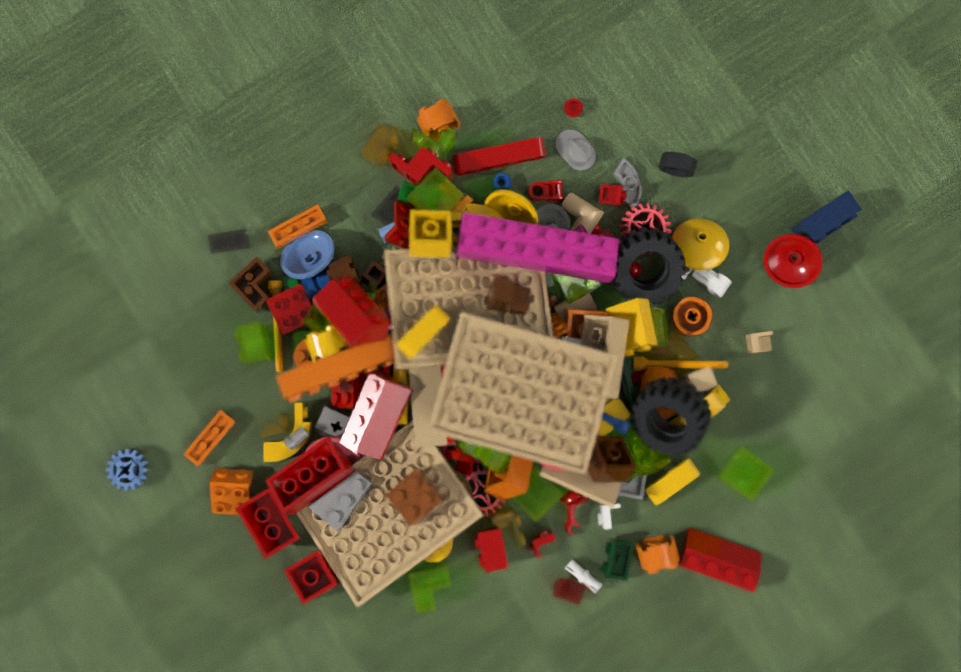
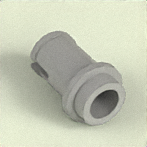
(297, 437)

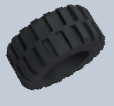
(665, 281)
(682, 399)

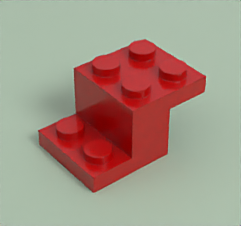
(420, 165)
(347, 393)

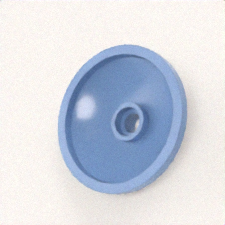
(307, 255)

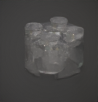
(553, 213)

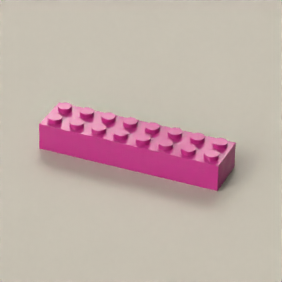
(537, 248)

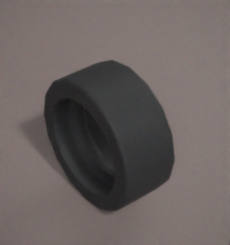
(677, 164)

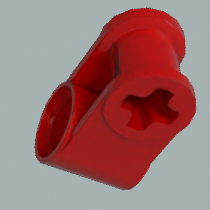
(548, 191)

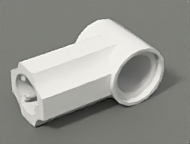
(715, 282)

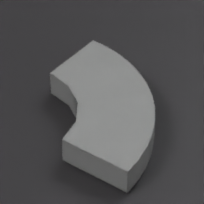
(630, 180)

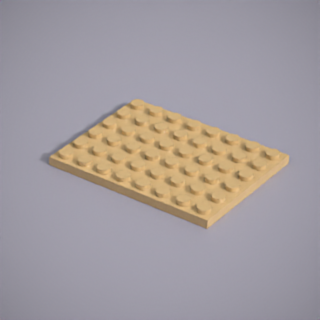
(456, 287)
(522, 393)
(376, 540)

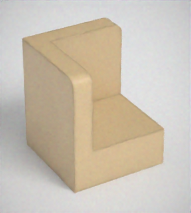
(759, 342)

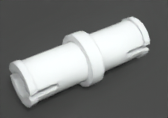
(583, 576)

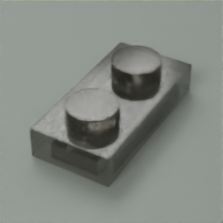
(385, 210)
(228, 241)

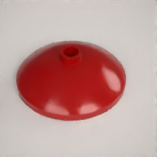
(793, 271)

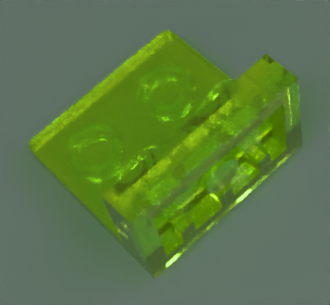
(442, 149)

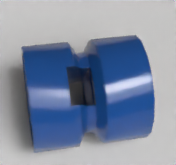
(315, 284)

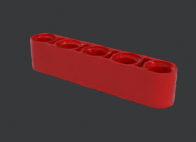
(499, 156)

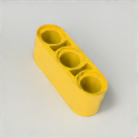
(423, 332)
(672, 481)

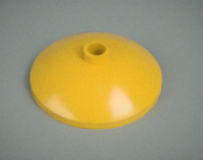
(512, 206)
(700, 253)

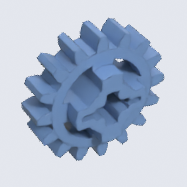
(121, 465)

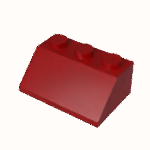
(267, 523)

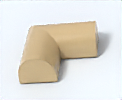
(584, 212)

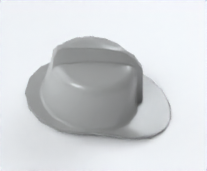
(575, 149)

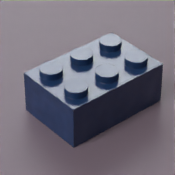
(828, 218)

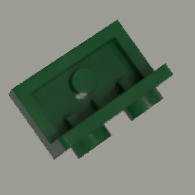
(618, 559)

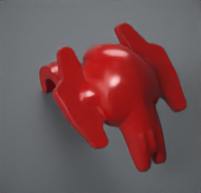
(571, 500)

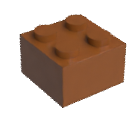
(415, 497)

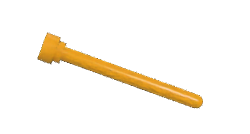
(275, 288)
(642, 364)

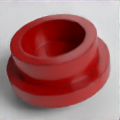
(573, 108)

